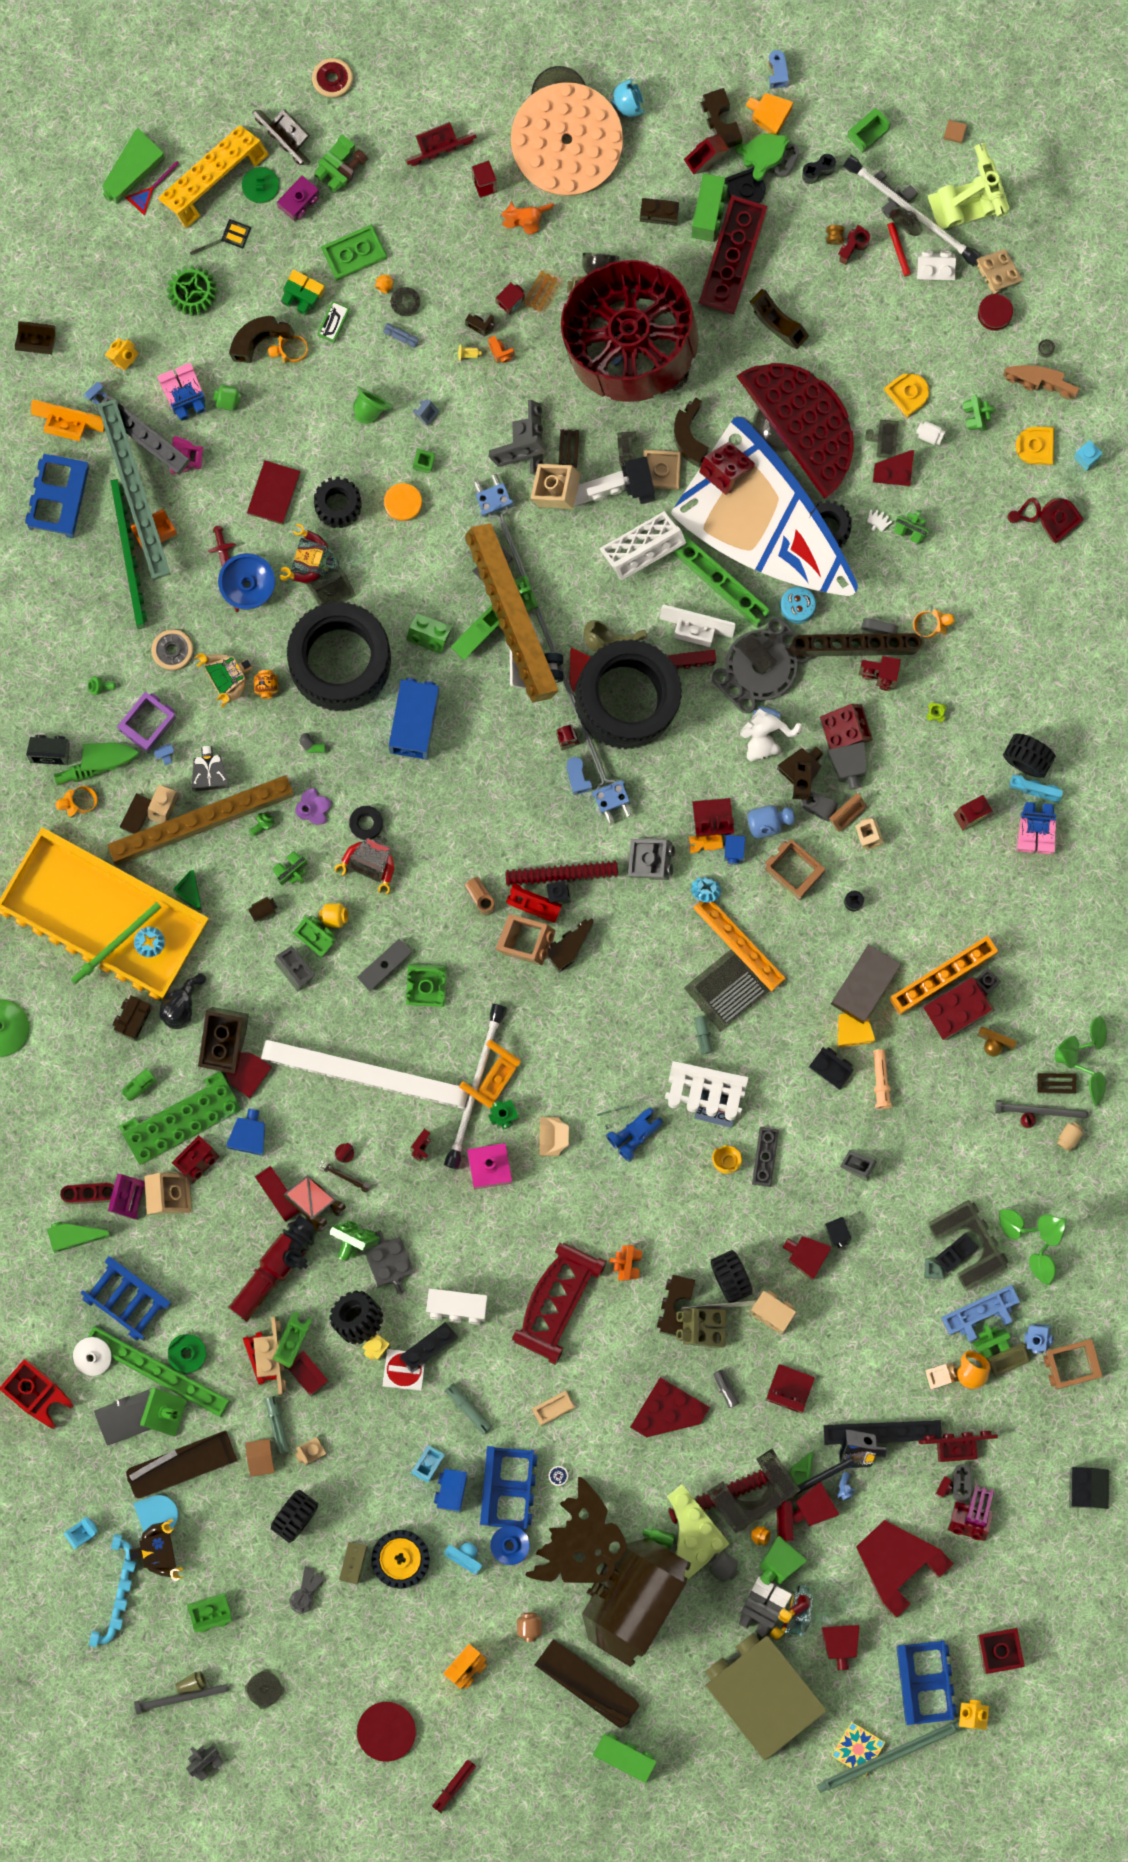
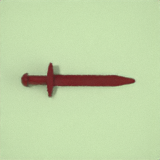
(222, 548)

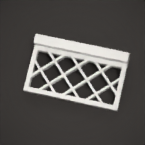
(648, 551)

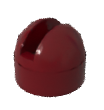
(1024, 1122)

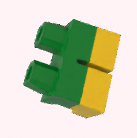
(303, 291)

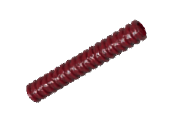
(561, 873)
(737, 1488)

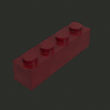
(693, 659)

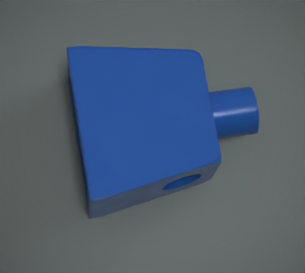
(248, 1134)

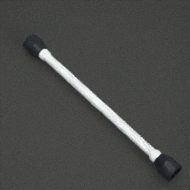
(854, 166)
(453, 1158)

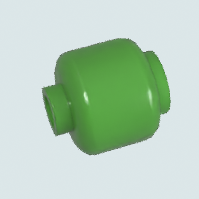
(227, 397)

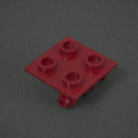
(713, 817)

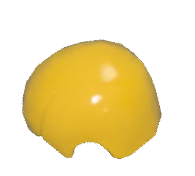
(731, 1163)

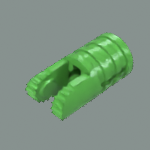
(138, 1085)

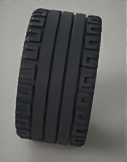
(339, 617)
(640, 657)

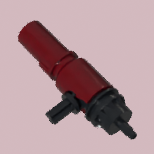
(275, 1266)

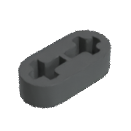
(789, 162)
(878, 627)
(957, 1483)

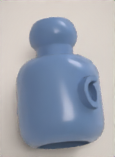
(768, 821)

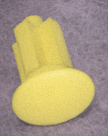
(468, 352)

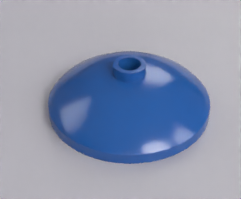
(244, 569)

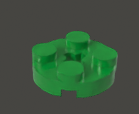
(187, 1342)

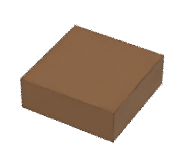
(955, 131)

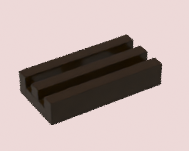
(569, 433)
(1040, 1083)

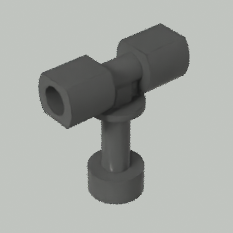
(907, 194)

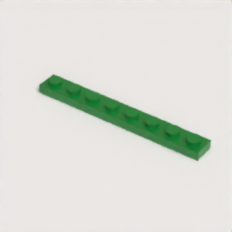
(127, 546)

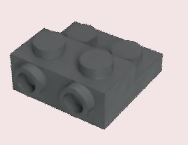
(651, 859)

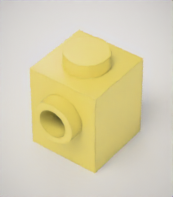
(375, 1347)

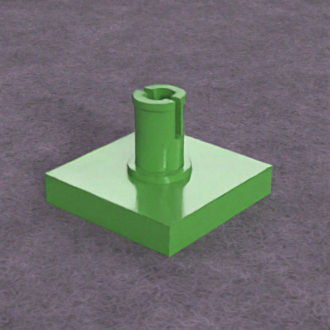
(163, 1412)

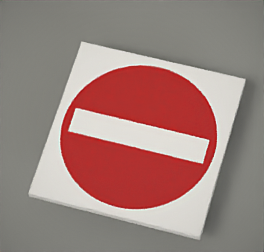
(398, 1375)

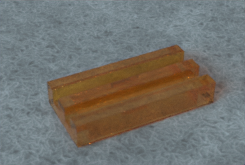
(547, 277)

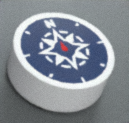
(558, 1476)

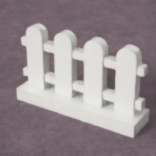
(710, 1080)

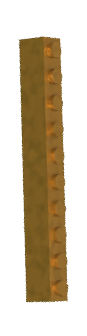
(511, 613)
(200, 820)

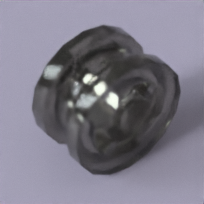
(1050, 344)

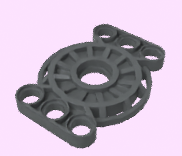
(753, 683)

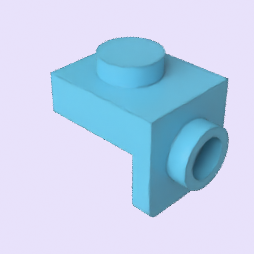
(81, 1532)

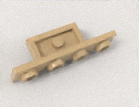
(264, 1352)

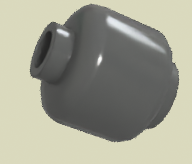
(723, 1566)

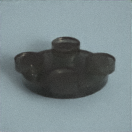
(264, 1689)

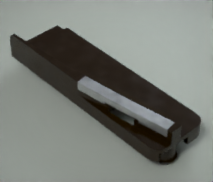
(181, 1465)

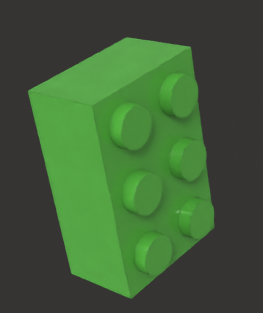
(709, 208)
(625, 1757)

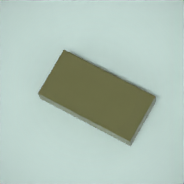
(1008, 1359)

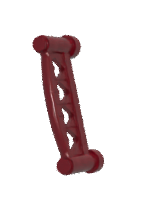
(546, 1342)

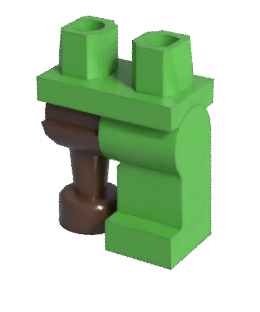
(334, 164)

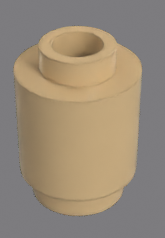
(1070, 1136)

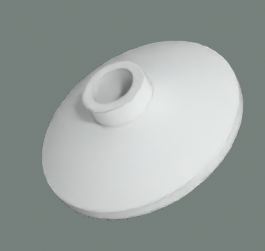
(100, 1352)

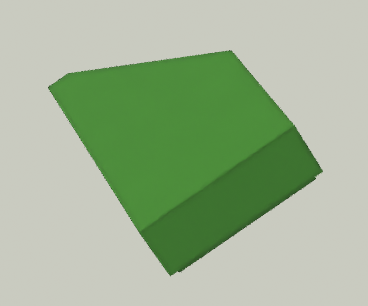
(802, 1469)

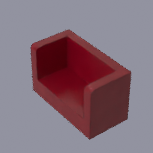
(484, 179)
(307, 1373)

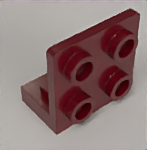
(846, 726)
(790, 1388)

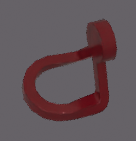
(1015, 516)

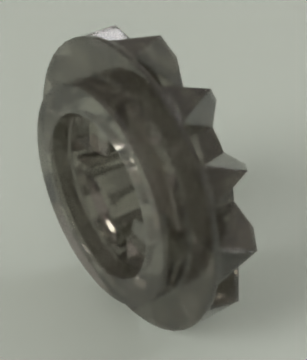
(409, 294)

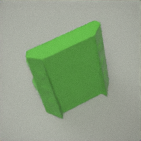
(426, 985)

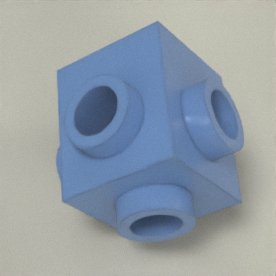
(1042, 1332)

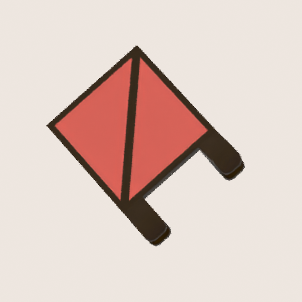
(312, 1201)

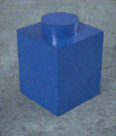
(734, 849)

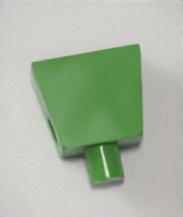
(780, 1562)

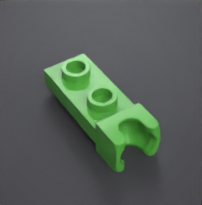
(291, 1340)

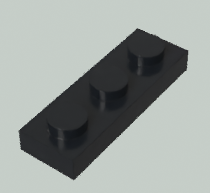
(428, 1347)

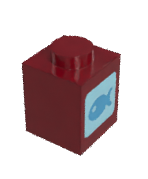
(510, 297)

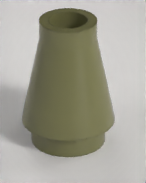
(192, 1683)

